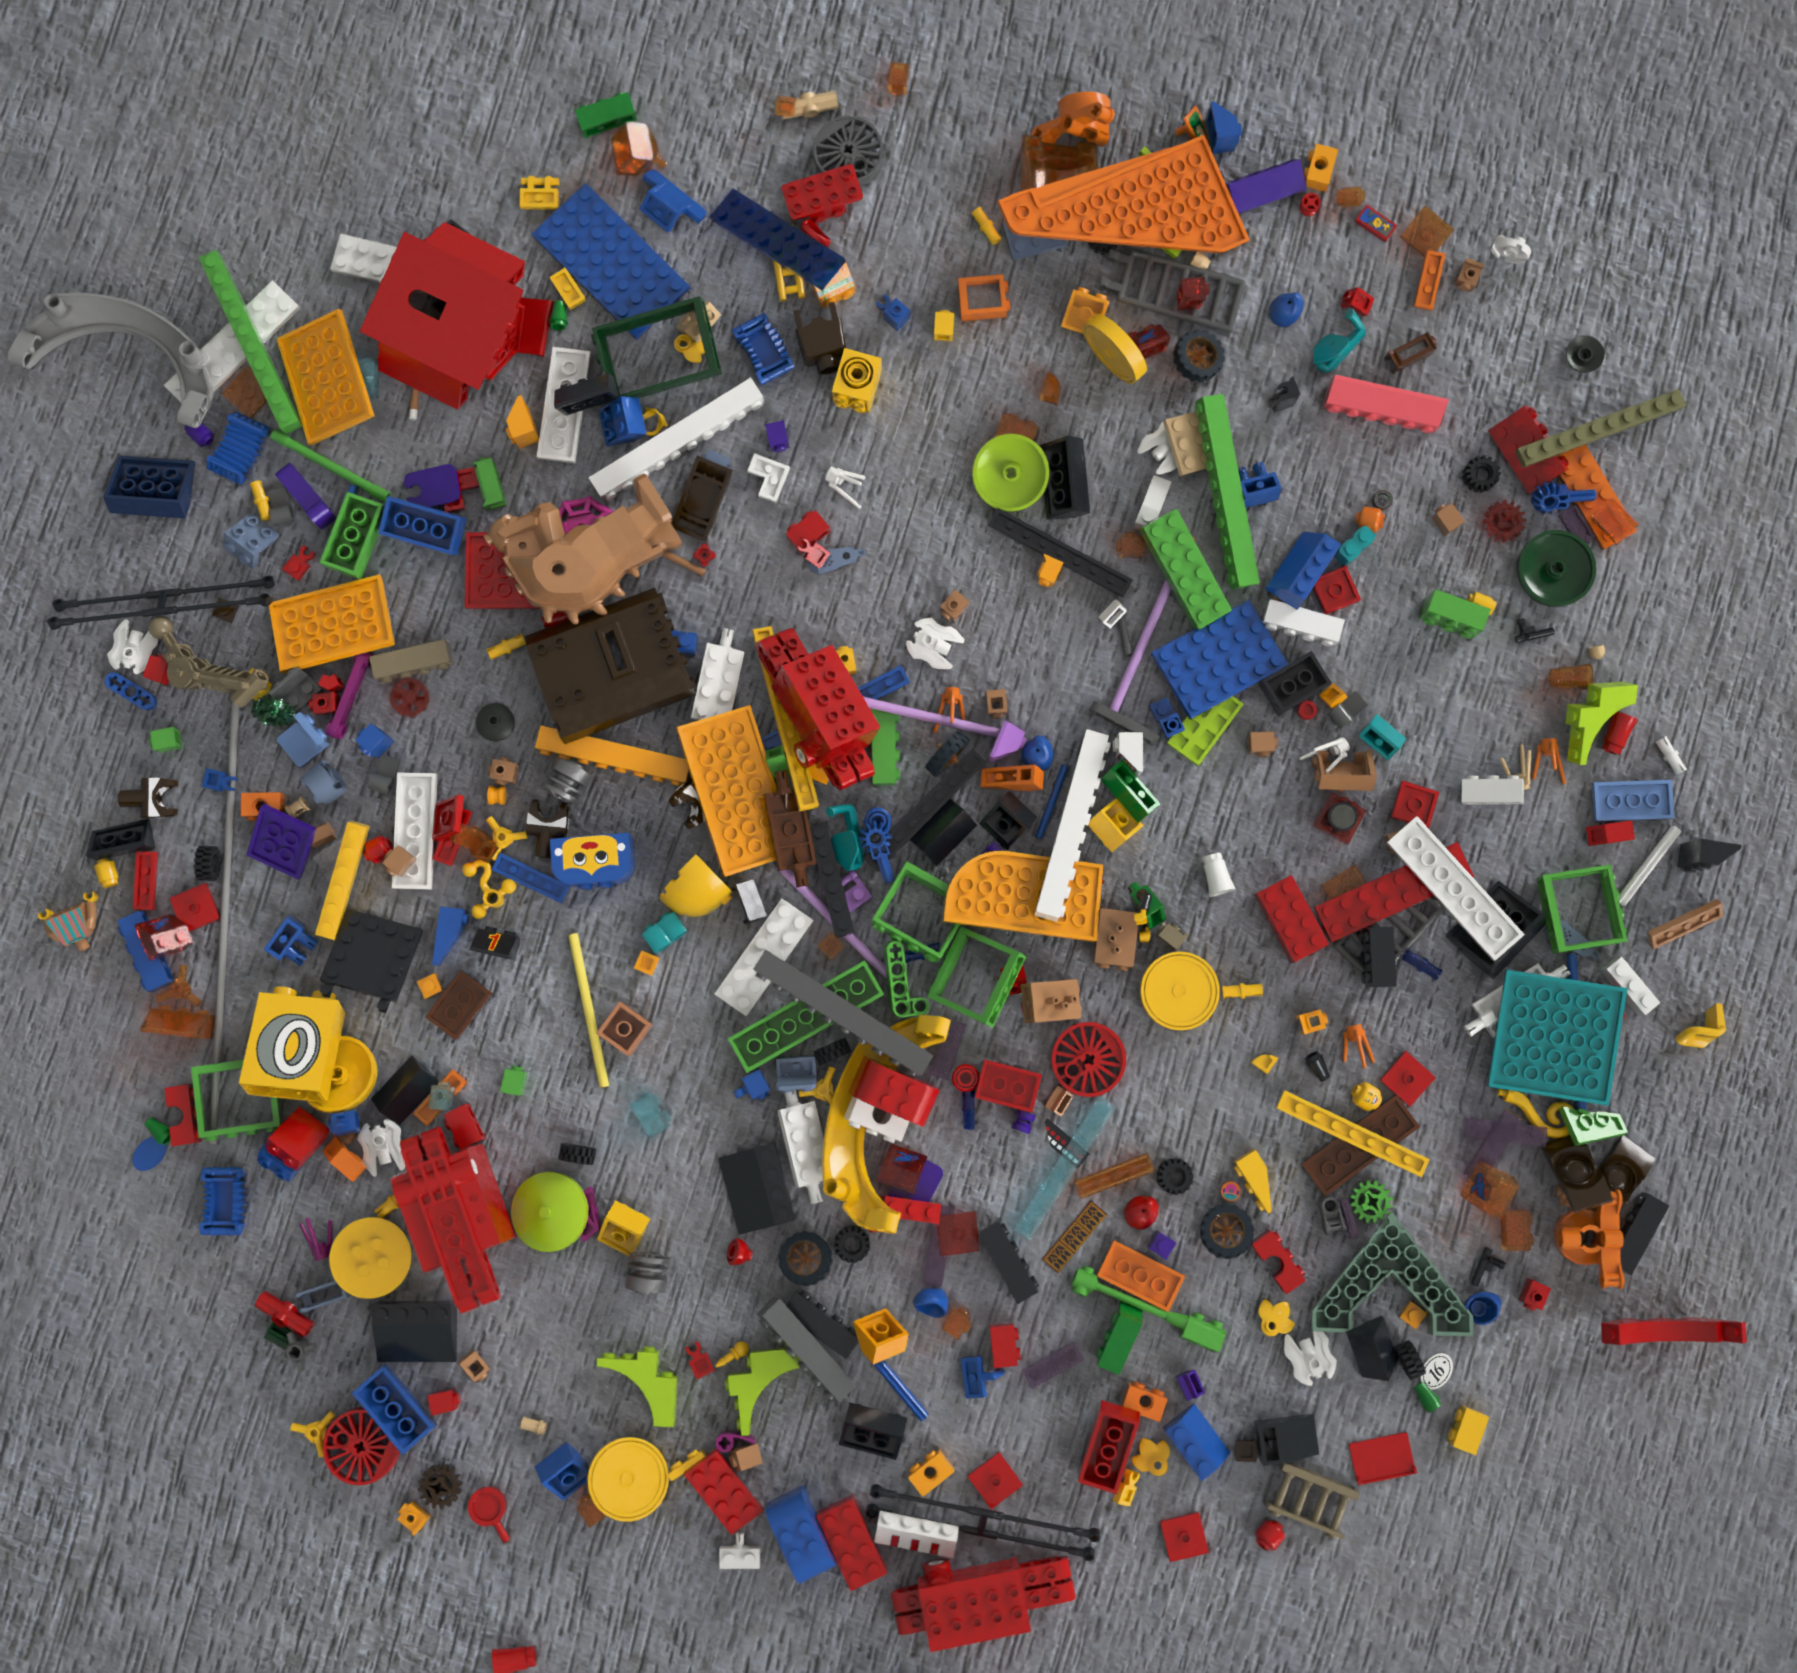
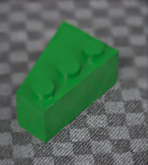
(1119, 1338)

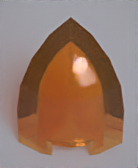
(1051, 389)

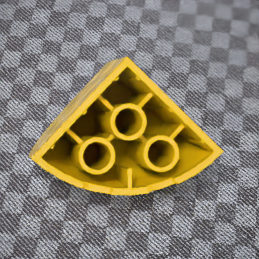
(696, 890)

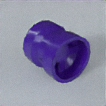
(1021, 1125)

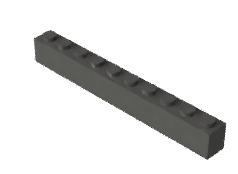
(842, 1012)

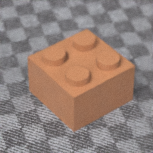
(625, 1028)

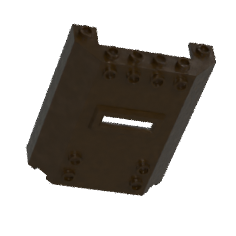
(582, 679)

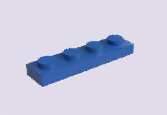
(530, 878)

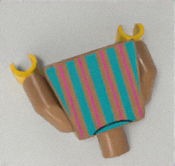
(73, 923)

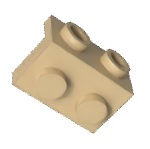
(689, 325)

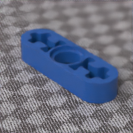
(126, 684)

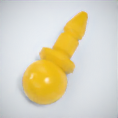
(739, 1350)

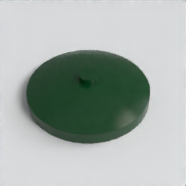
(1556, 568)

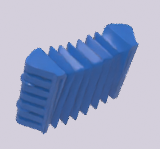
(764, 348)
(238, 448)
(224, 1201)

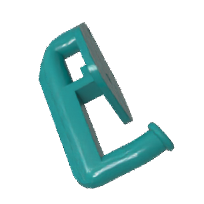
(1335, 348)
(847, 844)

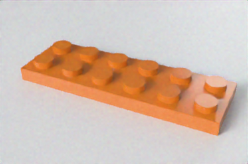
(1587, 475)

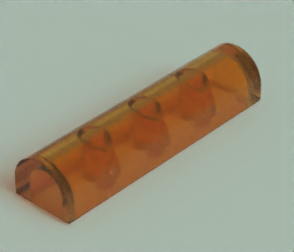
(1114, 1176)

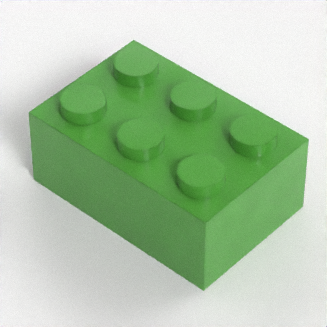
(1454, 614)

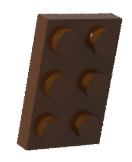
(458, 1005)

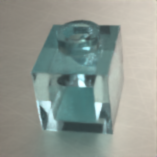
(442, 1096)

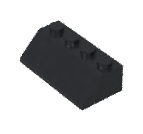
(1067, 484)

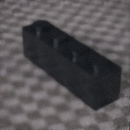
(1639, 1229)
(1007, 1261)
(822, 1324)

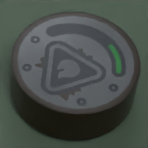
(1382, 500)

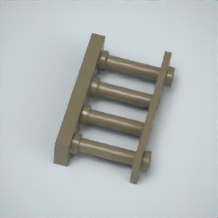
(1327, 1486)

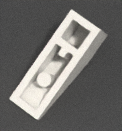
(1153, 501)

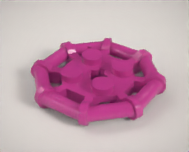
(582, 517)

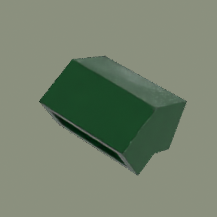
(278, 1335)

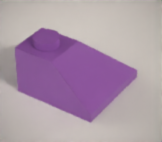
(1008, 742)

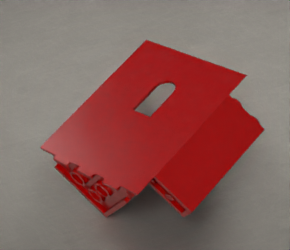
(476, 329)

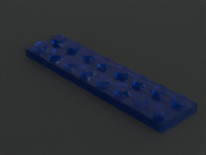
(777, 239)

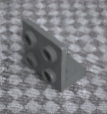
(296, 689)

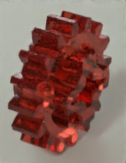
(1510, 527)

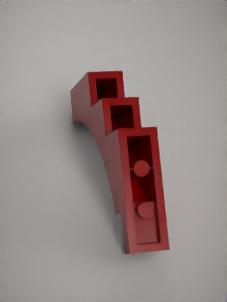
(1667, 1329)

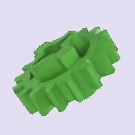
(1377, 1196)

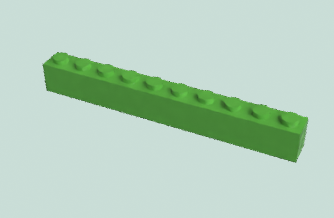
(250, 342)
(1226, 491)

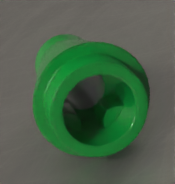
(558, 317)
(158, 1130)
(1427, 1397)

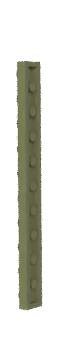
(1600, 428)

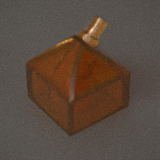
(635, 149)

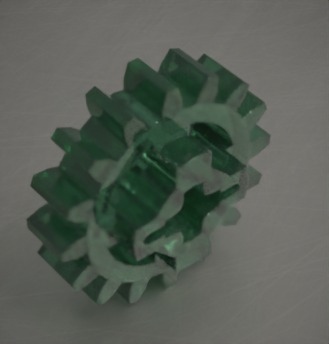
(273, 711)

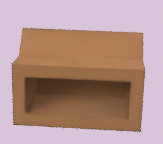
(323, 835)
(1059, 1100)

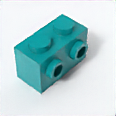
(1382, 737)

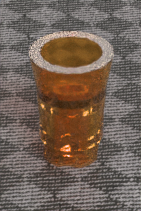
(1571, 676)

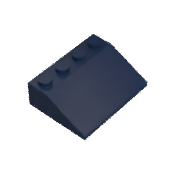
(150, 487)

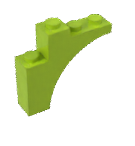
(1588, 717)
(765, 1366)
(643, 1371)

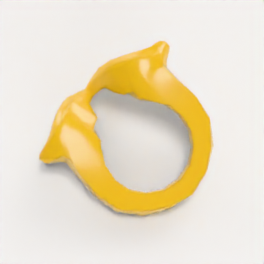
(661, 420)

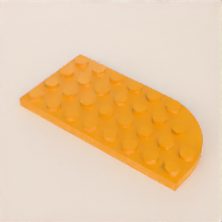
(1004, 891)

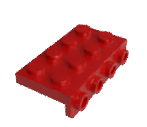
(1520, 430)

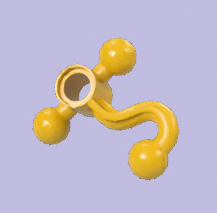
(507, 886)

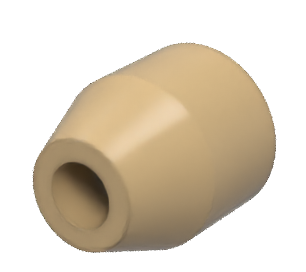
(1200, 260)

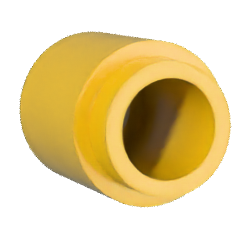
(1482, 600)
(106, 873)

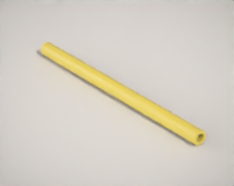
(588, 1010)

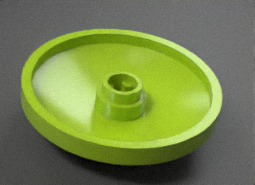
(1011, 472)
(549, 1211)

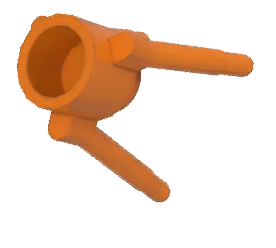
(952, 697)
(1549, 748)
(1357, 1034)

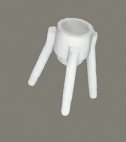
(836, 476)
(1338, 747)

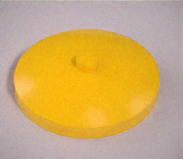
(352, 1077)

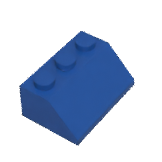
(1197, 1441)

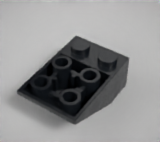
(1286, 1439)

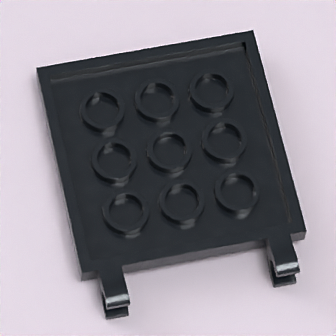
(371, 957)

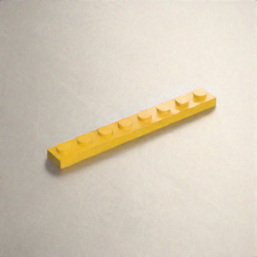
(1352, 1133)

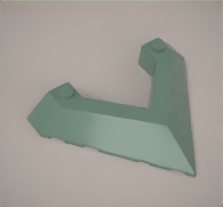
(1394, 1254)

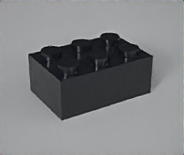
(1295, 683)
(1378, 957)

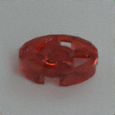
(409, 697)

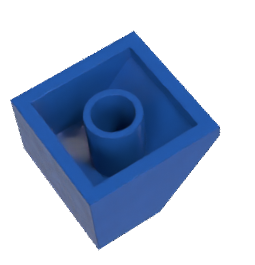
(1222, 129)
(563, 1471)

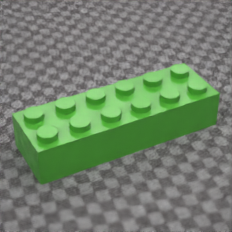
(1185, 569)

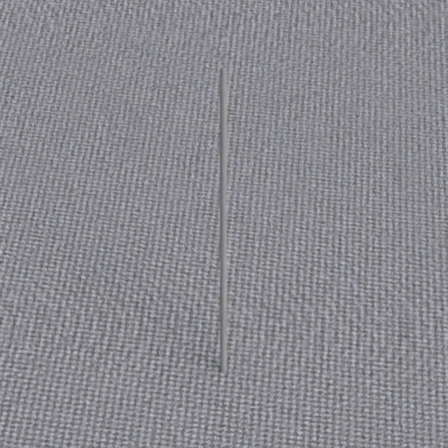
(224, 920)

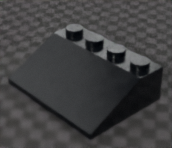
(1524, 916)
(757, 1188)
(415, 1331)

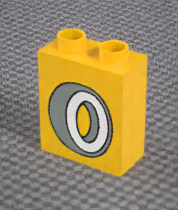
(292, 1045)

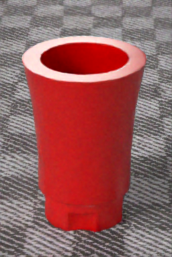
(1618, 732)
(513, 1659)

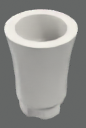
(1217, 875)

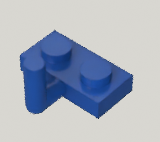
(975, 1377)

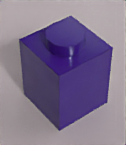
(777, 436)
(1161, 1245)

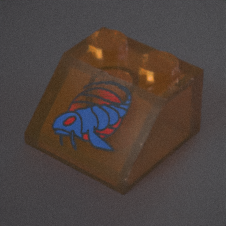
(1490, 1190)

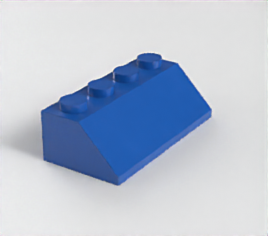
(1302, 567)
(394, 1409)

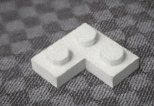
(773, 475)

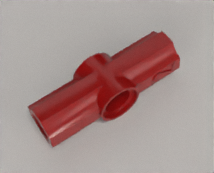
(284, 1314)

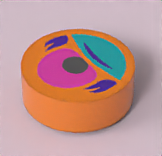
(1230, 1191)

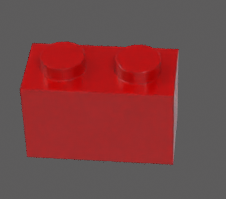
(811, 528)
(463, 1127)
(1003, 1345)

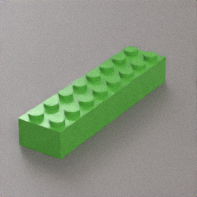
(796, 1023)

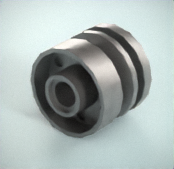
(566, 780)
(647, 1268)

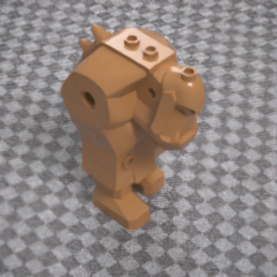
(588, 562)

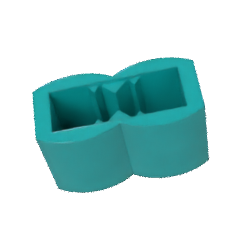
(1355, 545)
(664, 932)

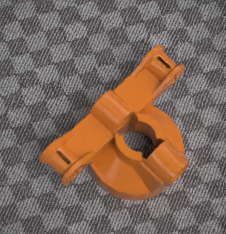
(1081, 115)
(1606, 1244)

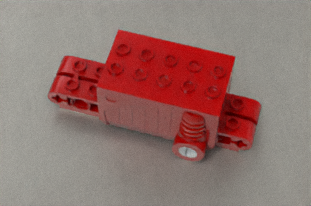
(822, 707)
(979, 1600)

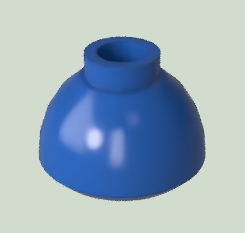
(879, 815)

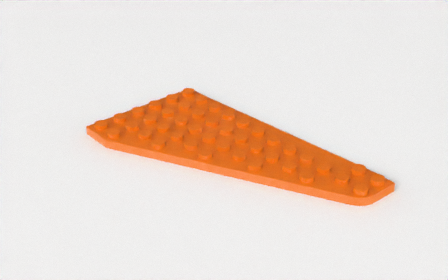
(1147, 201)

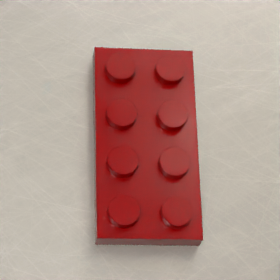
(723, 1491)

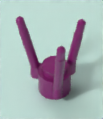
(318, 1250)

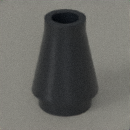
(1316, 1063)

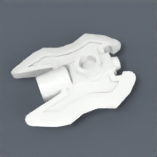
(1163, 449)
(931, 642)
(131, 649)
(380, 1145)
(1310, 1358)

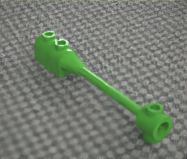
(1192, 1327)

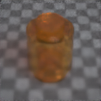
(1350, 196)

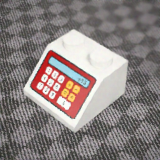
(1130, 750)

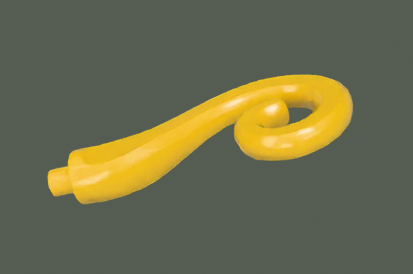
(1522, 1101)

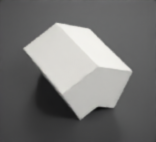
(1110, 610)

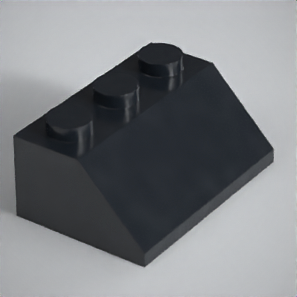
(585, 394)
(1704, 854)
(873, 1431)

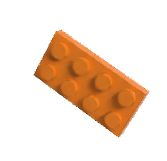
(1140, 1275)

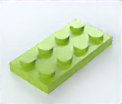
(1204, 730)

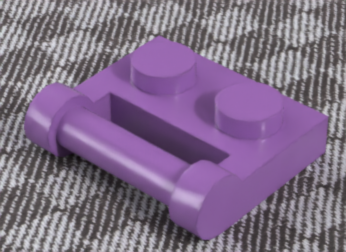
(857, 894)

